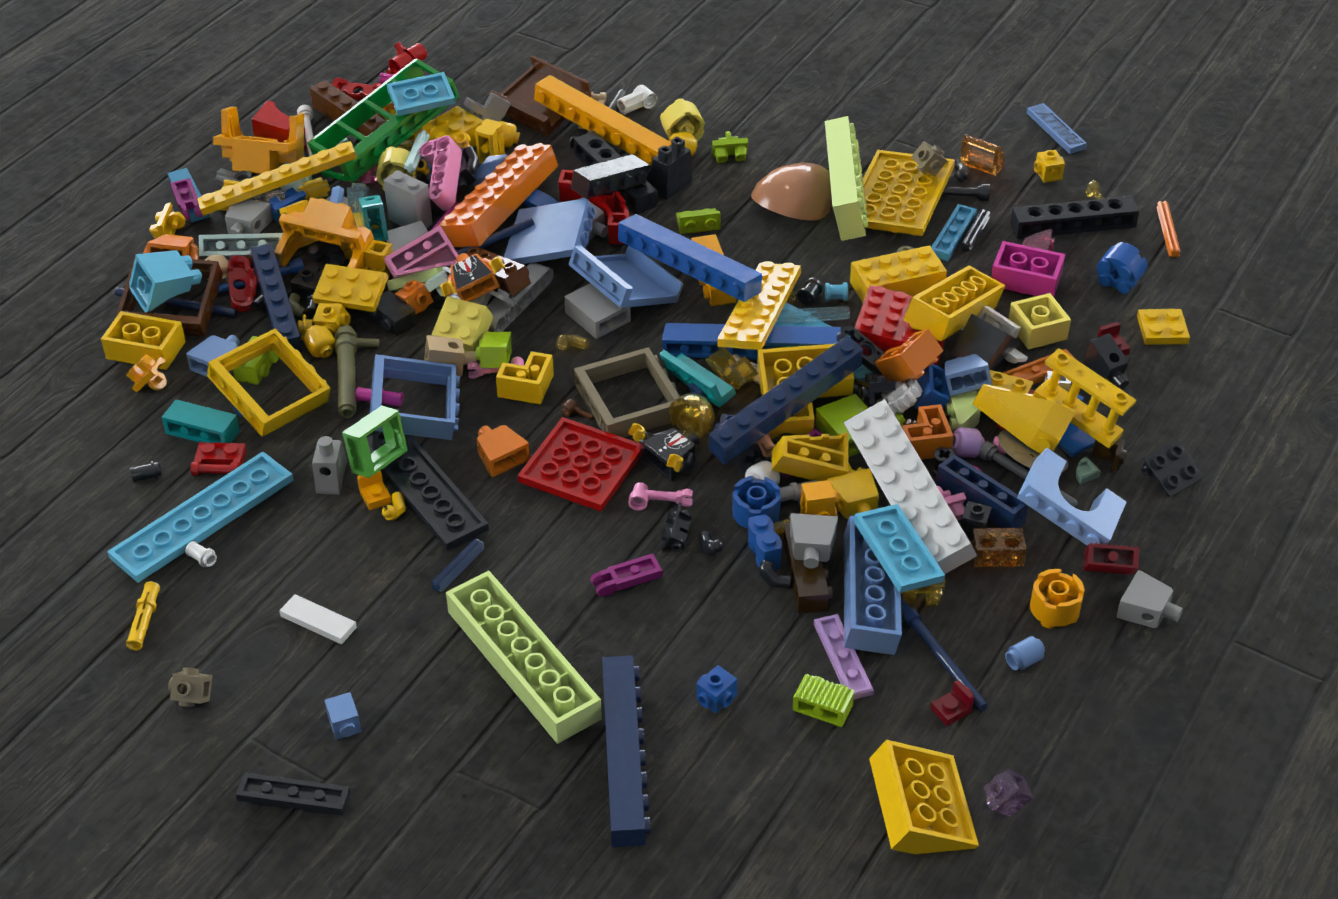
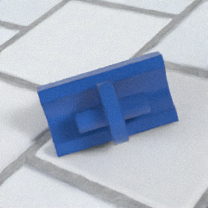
(291, 196)

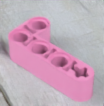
(445, 159)

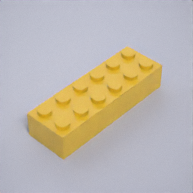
(950, 302)

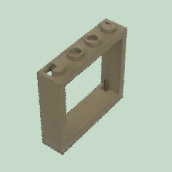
(619, 365)

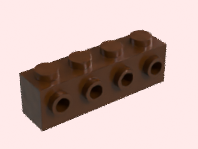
(512, 277)

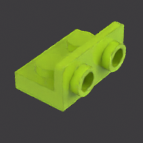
(698, 220)

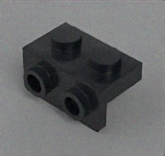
(865, 387)

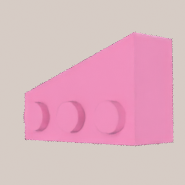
(422, 254)

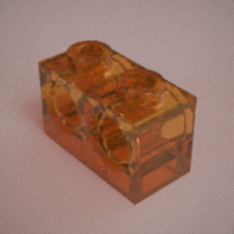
(998, 547)

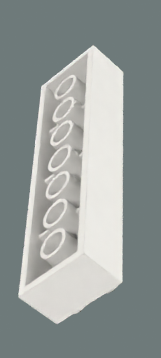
(909, 484)

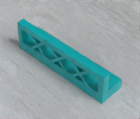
(689, 371)

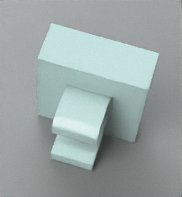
(436, 281)

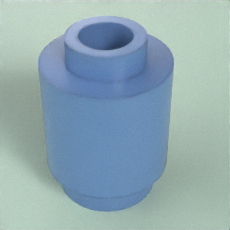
(1025, 653)

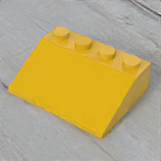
(921, 799)

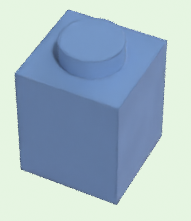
(343, 716)

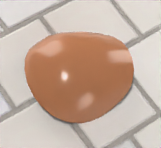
(796, 191)

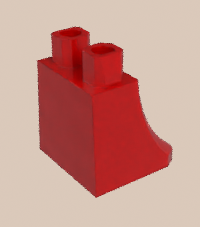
(272, 123)

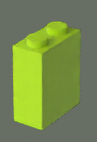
(831, 418)

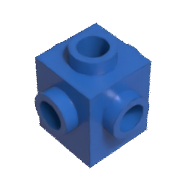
(716, 689)

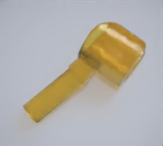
(1093, 190)

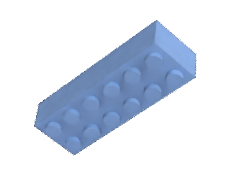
(870, 598)

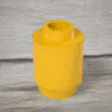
(315, 188)

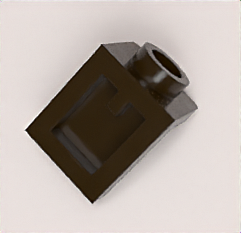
(1114, 453)

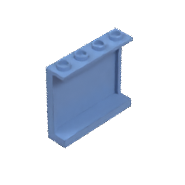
(555, 231)
(627, 278)

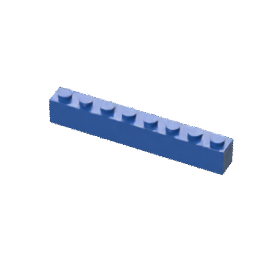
(690, 257)
(701, 339)

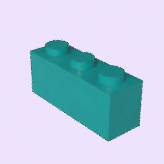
(200, 423)

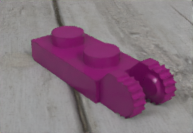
(186, 197)
(626, 575)

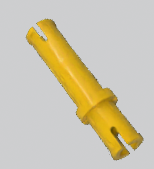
(145, 607)

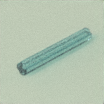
(814, 314)

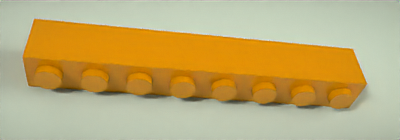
(599, 118)

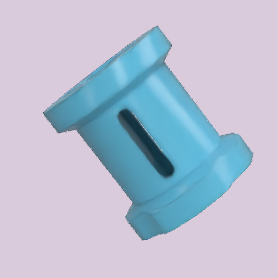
(836, 292)

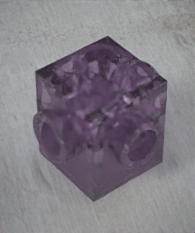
(1008, 793)

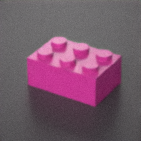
(1028, 269)

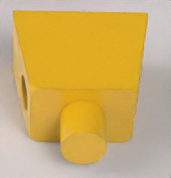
(856, 492)

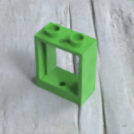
(357, 446)

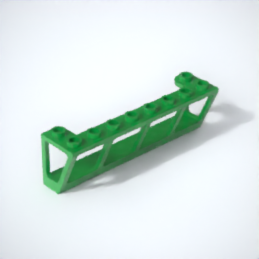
(389, 134)

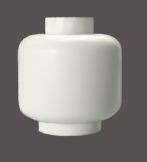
(762, 470)

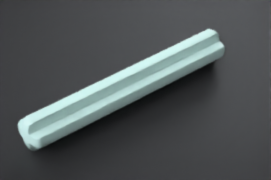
(414, 156)

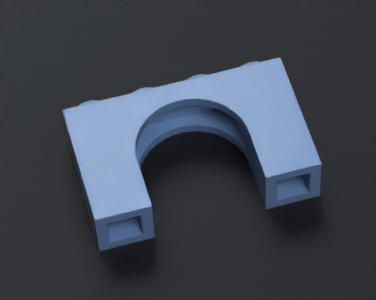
(1043, 495)

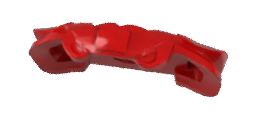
(348, 88)
(240, 270)

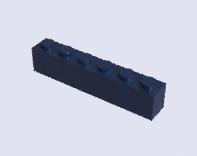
(275, 294)

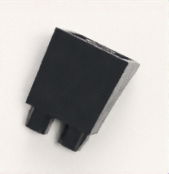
(671, 169)
(985, 341)

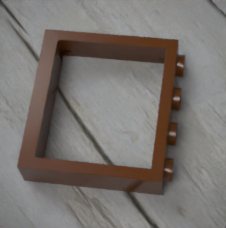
(191, 325)

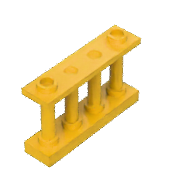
(1086, 416)

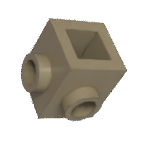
(929, 158)
(190, 687)

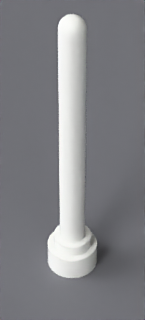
(307, 110)

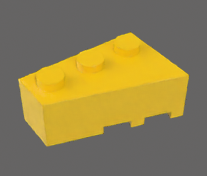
(811, 456)

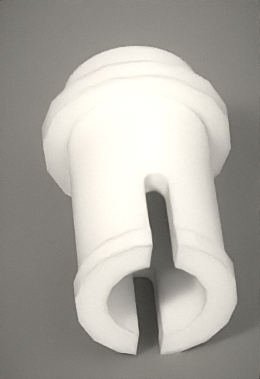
(205, 556)

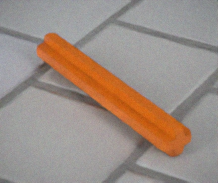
(1168, 229)

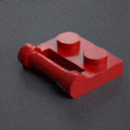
(218, 458)

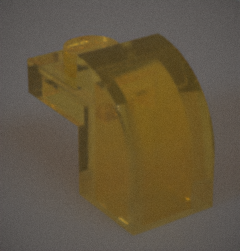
(731, 371)

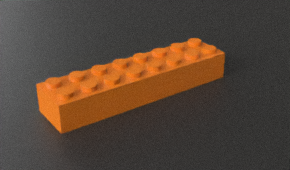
(499, 195)

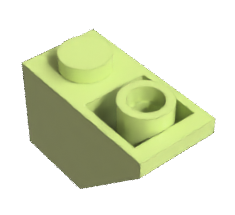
(962, 411)

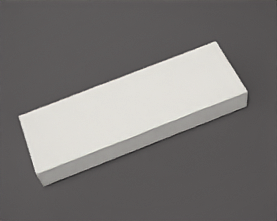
(318, 619)

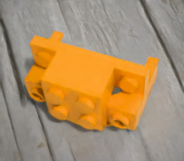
(258, 153)
(326, 223)

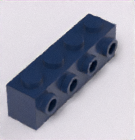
(979, 488)

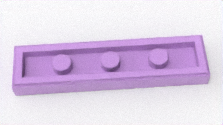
(844, 660)

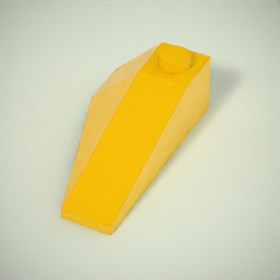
(1030, 419)

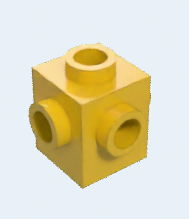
(1049, 166)
(331, 316)

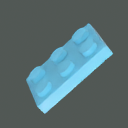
(420, 93)

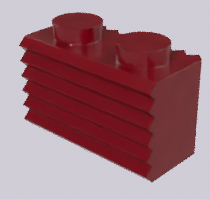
(1111, 559)

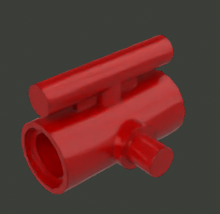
(406, 56)

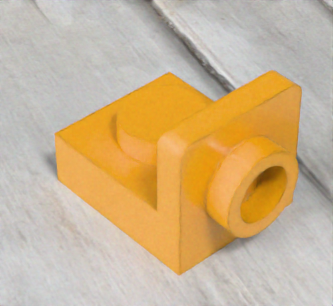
(374, 491)

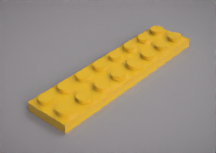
(755, 318)

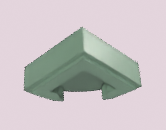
(1086, 471)

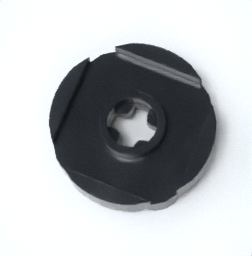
(321, 251)

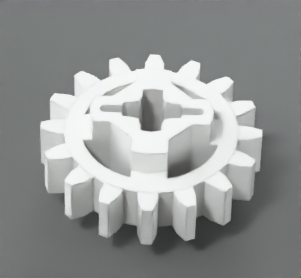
(903, 396)

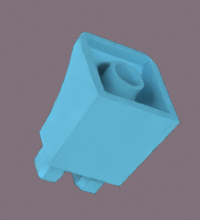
(161, 277)

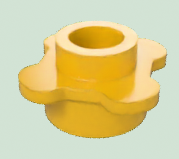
(303, 325)

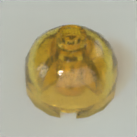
(692, 414)

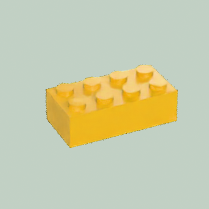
(901, 271)

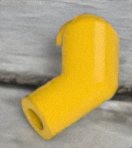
(397, 509)

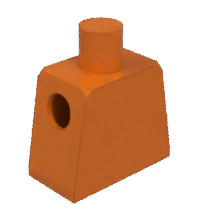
(501, 449)

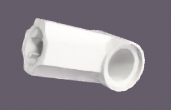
(640, 97)

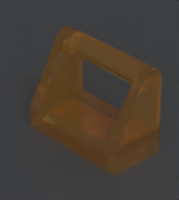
(981, 160)

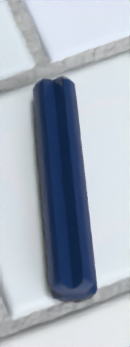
(471, 551)

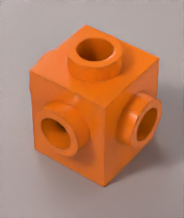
(415, 295)

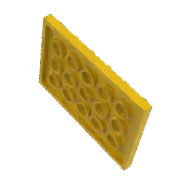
(900, 194)

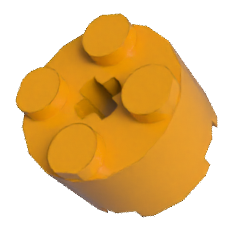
(1056, 598)

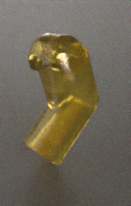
(574, 340)

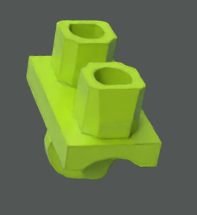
(729, 146)

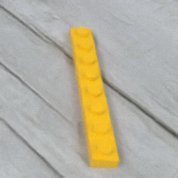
(276, 178)

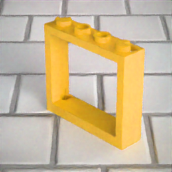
(219, 374)

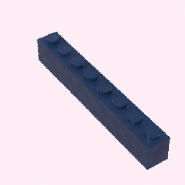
(785, 399)
(623, 752)

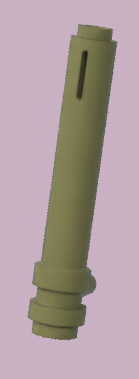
(345, 348)

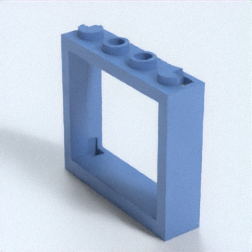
(420, 372)

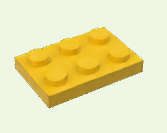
(350, 287)

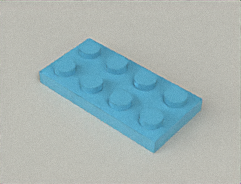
(899, 548)

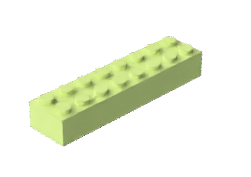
(846, 178)
(524, 657)

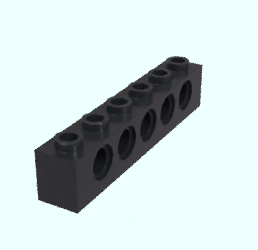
(593, 150)
(1075, 216)

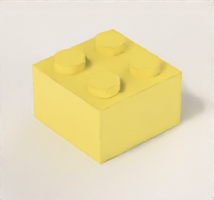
(1040, 320)
(463, 321)

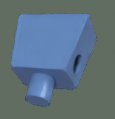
(209, 350)
(966, 374)

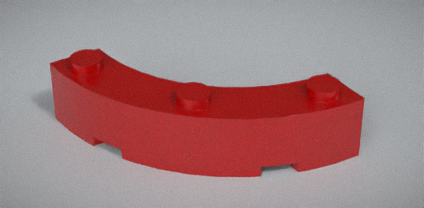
(611, 204)

